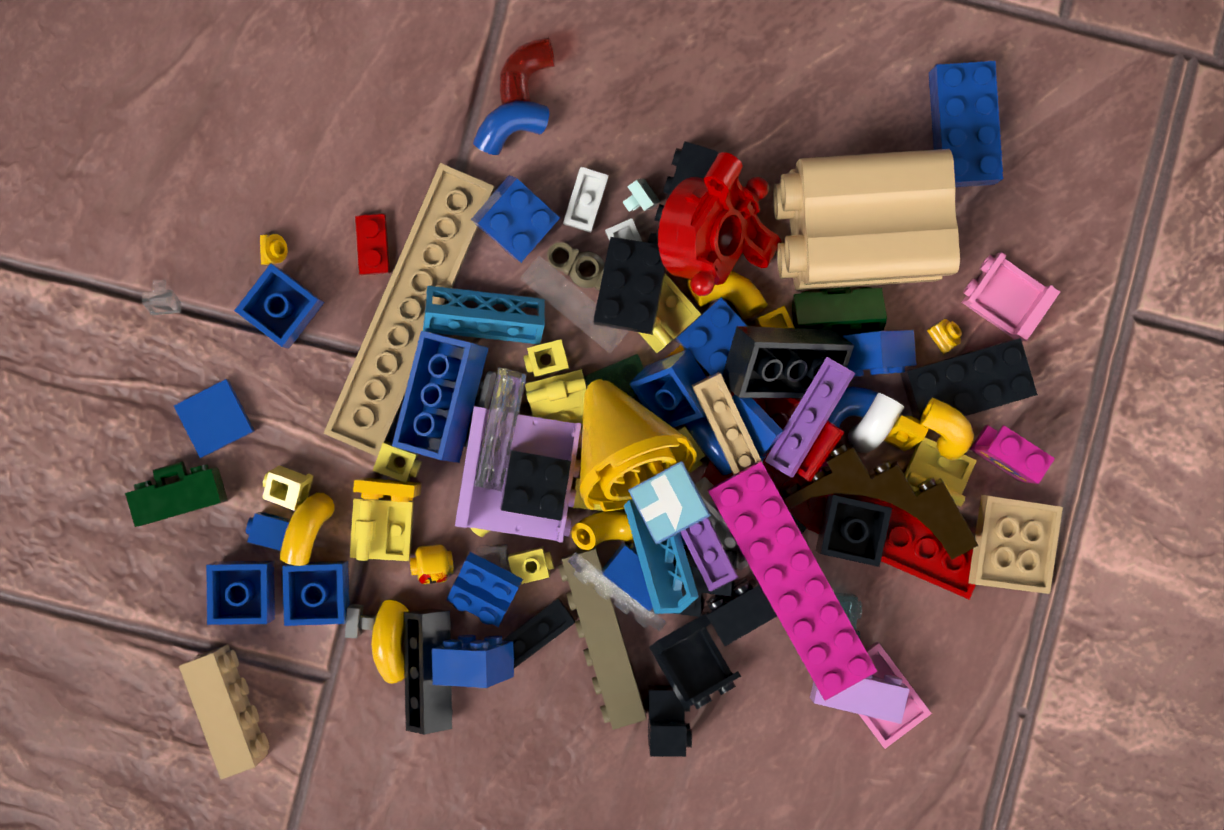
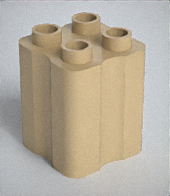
(868, 219)

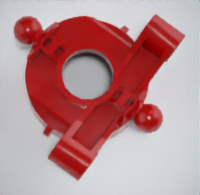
(712, 223)

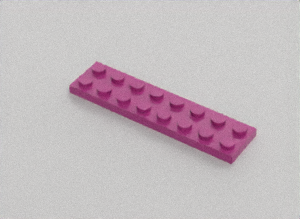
(792, 580)

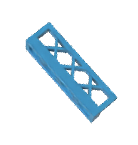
(484, 320)
(656, 561)

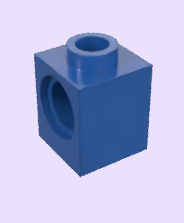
(267, 530)

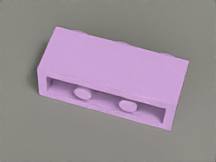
(870, 697)

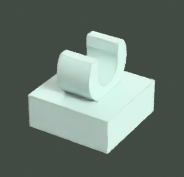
(642, 196)

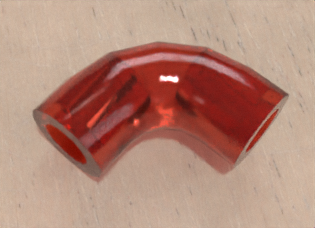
(521, 65)

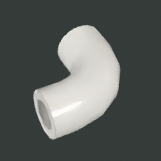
(875, 424)

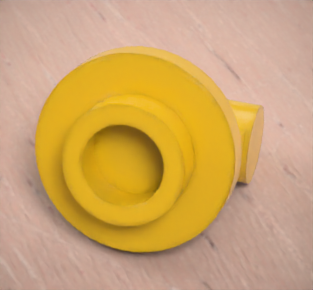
(272, 249)
(945, 335)

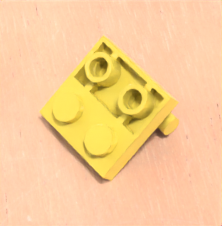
(672, 318)
(558, 397)
(929, 463)
(381, 530)

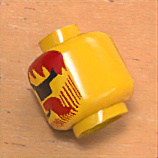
(432, 564)

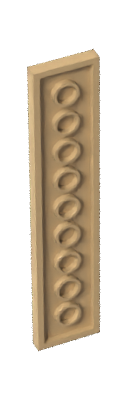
(388, 350)

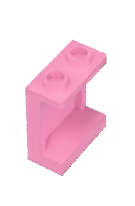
(1009, 297)

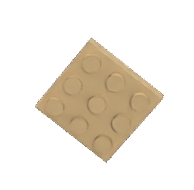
(1015, 544)

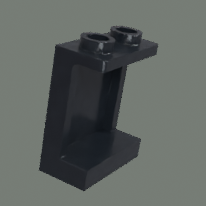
(693, 663)

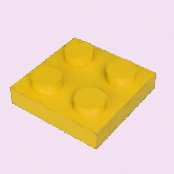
(376, 488)

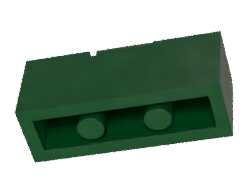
(840, 310)
(162, 501)

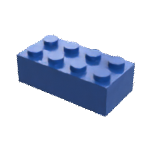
(967, 120)
(440, 397)

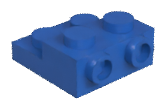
(484, 589)

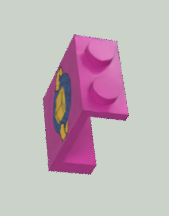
(1012, 454)

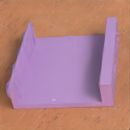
(532, 435)

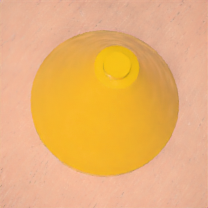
(623, 446)

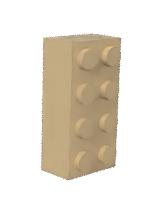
(225, 711)

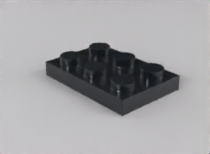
(630, 286)

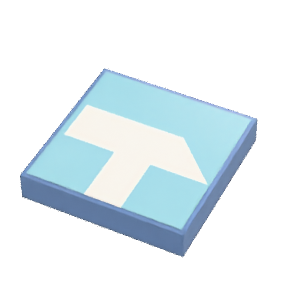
(669, 502)

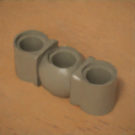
(571, 267)

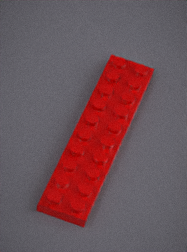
(907, 543)

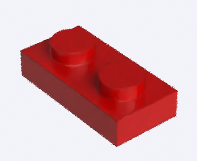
(372, 244)

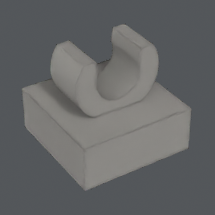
(357, 621)

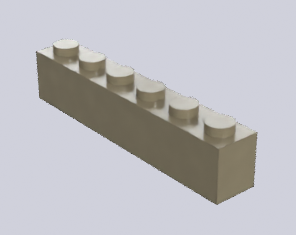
(605, 647)

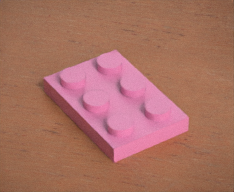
(915, 709)

